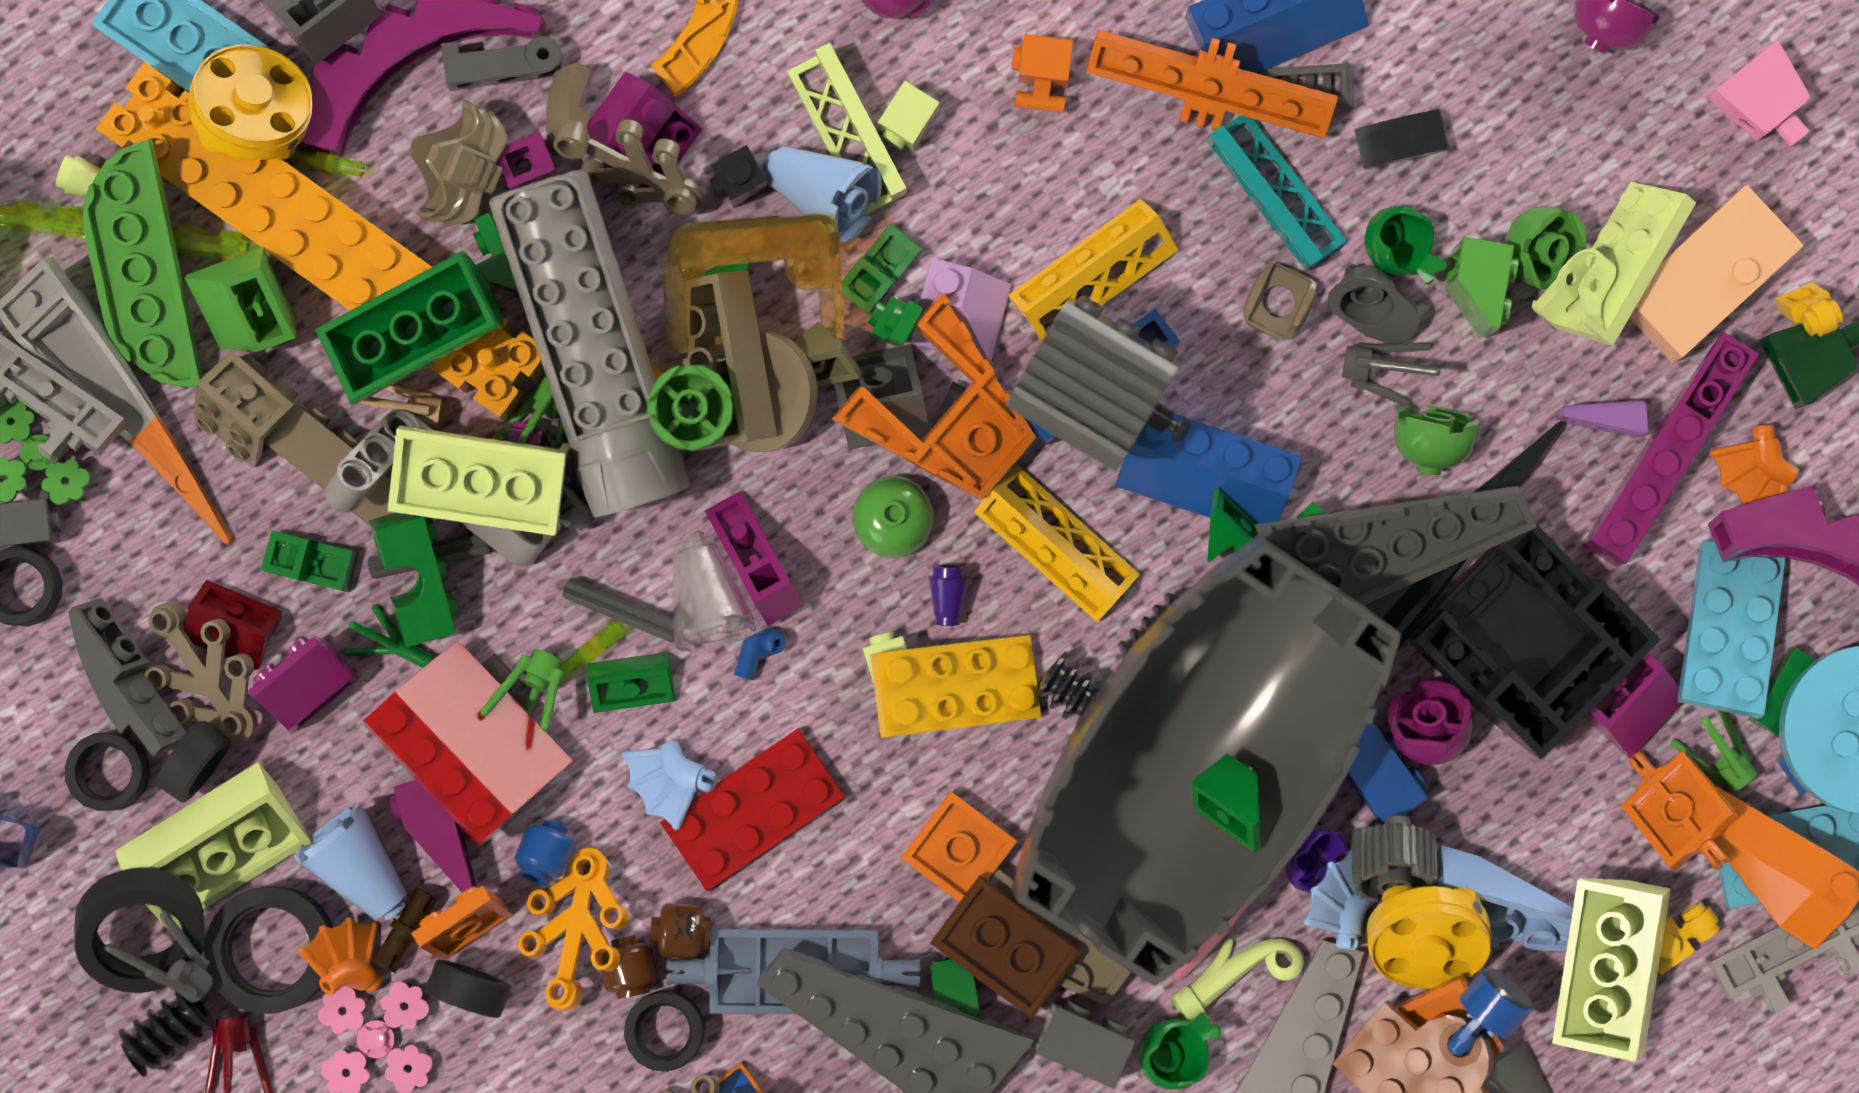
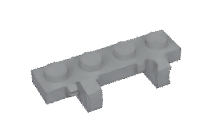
(72, 413)
(1763, 960)

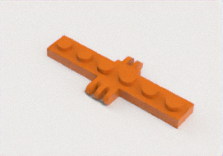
(1211, 84)

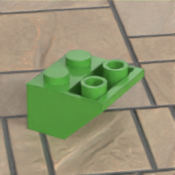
(1479, 282)
(244, 303)

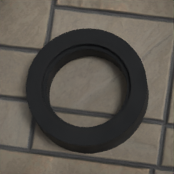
(132, 888)
(219, 948)

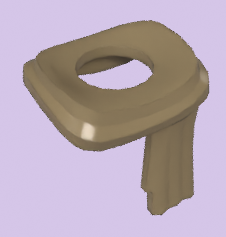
(1304, 292)

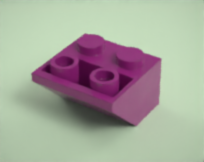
(645, 104)
(303, 682)
(1636, 706)

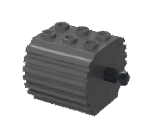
(1097, 383)

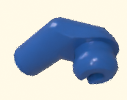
(758, 647)

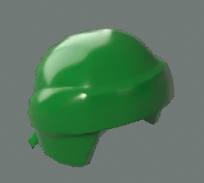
(1401, 243)
(1177, 1051)

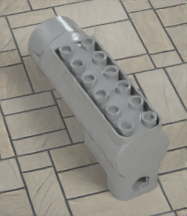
(587, 341)

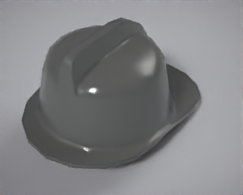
(1373, 306)

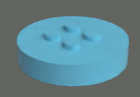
(1823, 729)

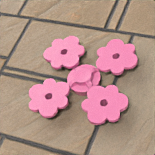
(375, 1039)

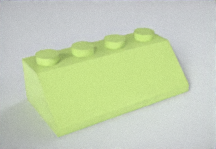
(221, 838)
(1611, 967)

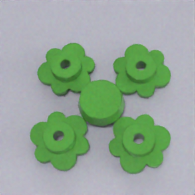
(31, 457)

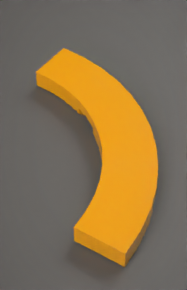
(696, 45)

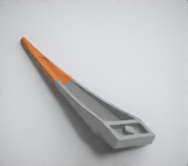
(69, 337)

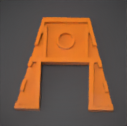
(976, 435)

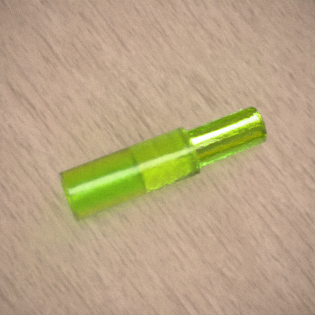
(324, 162)
(593, 647)

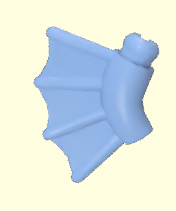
(667, 780)
(1336, 905)

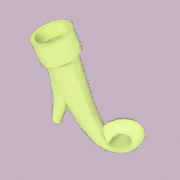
(1226, 971)

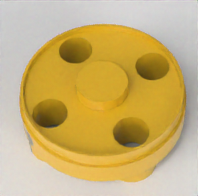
(250, 103)
(1428, 935)

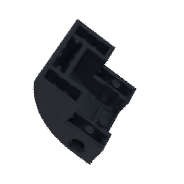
(1532, 639)

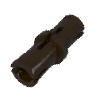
(400, 936)

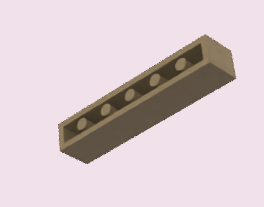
(316, 449)

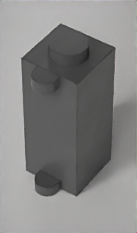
(30, 522)

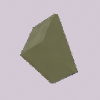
(827, 356)

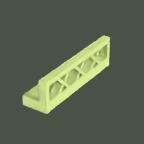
(856, 116)

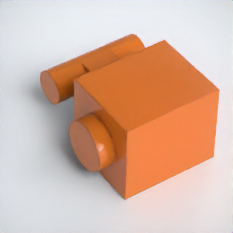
(1046, 65)

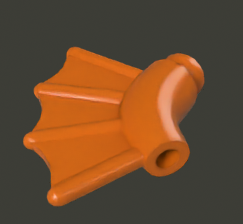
(1755, 467)
(344, 956)

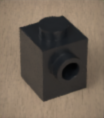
(738, 177)

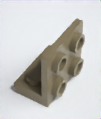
(239, 407)

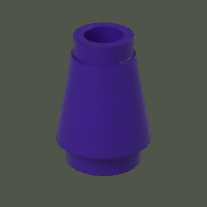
(948, 593)

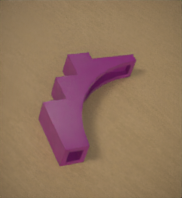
(348, 81)
(1789, 528)

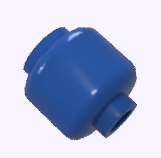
(544, 853)

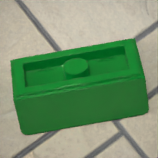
(1787, 671)
(630, 682)

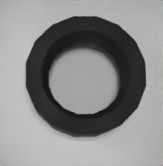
(52, 587)
(192, 761)
(75, 778)
(468, 988)
(639, 1050)

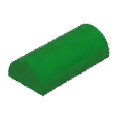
(410, 327)

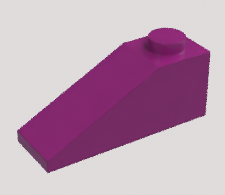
(754, 558)
(434, 832)

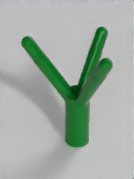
(393, 645)

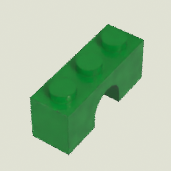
(424, 610)

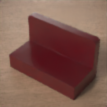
(248, 619)

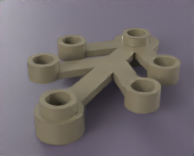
(676, 192)
(205, 676)

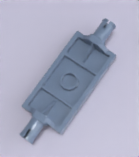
(742, 955)

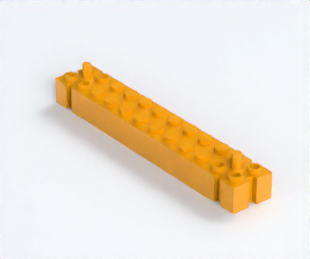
(307, 231)

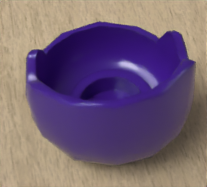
(1310, 861)

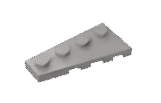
(1308, 1029)

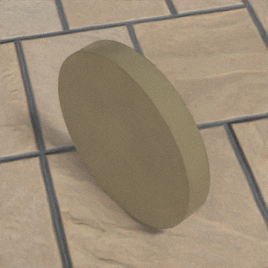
(791, 392)

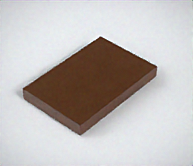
(1005, 946)

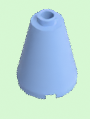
(826, 186)
(355, 863)

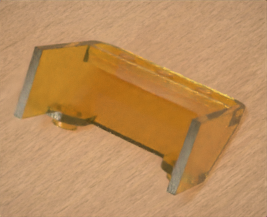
(803, 240)

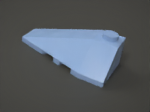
(1513, 906)

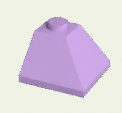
(974, 298)

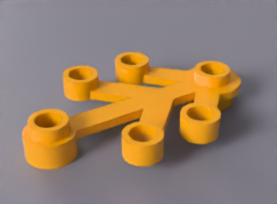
(576, 922)

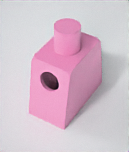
(1765, 96)

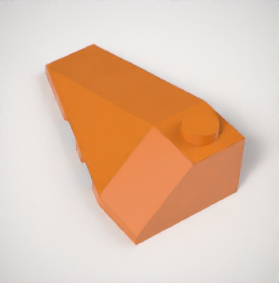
(1789, 875)

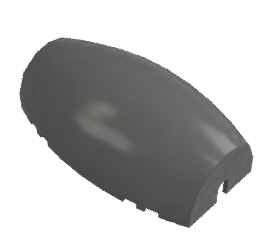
(1240, 665)

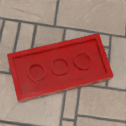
(754, 809)

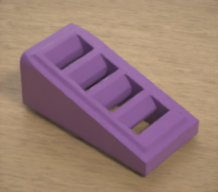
(1618, 418)

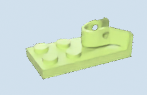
(1617, 267)
(477, 480)

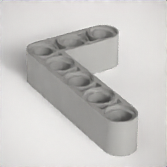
(373, 461)

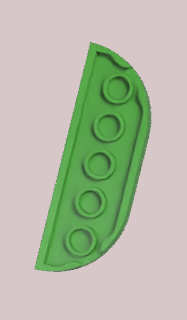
(140, 267)

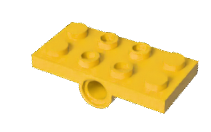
(955, 686)

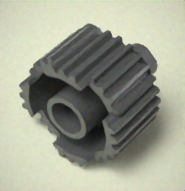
(1392, 857)

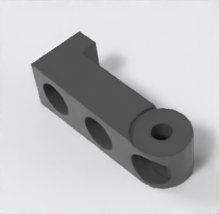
(500, 65)

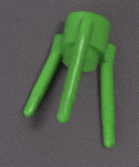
(543, 403)
(540, 672)
(1732, 765)

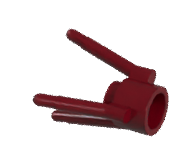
(231, 1037)

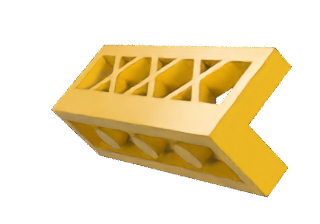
(1091, 263)
(1052, 547)

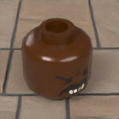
(680, 931)

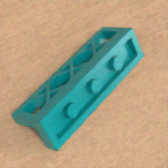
(1266, 199)

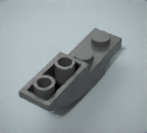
(115, 672)

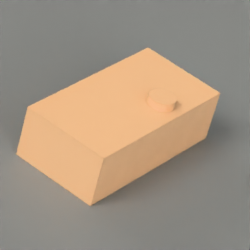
(1713, 273)

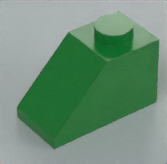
(1230, 800)

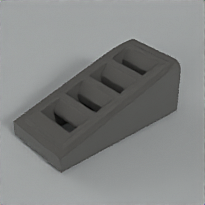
(1345, 72)

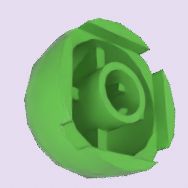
(1544, 243)
(689, 407)
(1434, 437)
(893, 517)

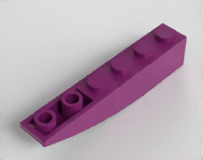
(1669, 451)

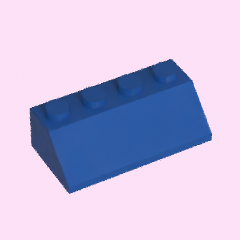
(1273, 30)
(1209, 458)

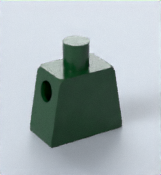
(1811, 363)

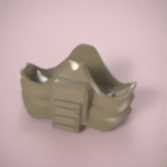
(460, 165)

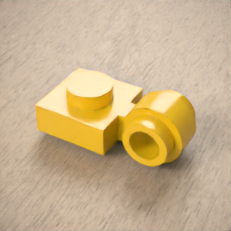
(1812, 308)
(1698, 923)

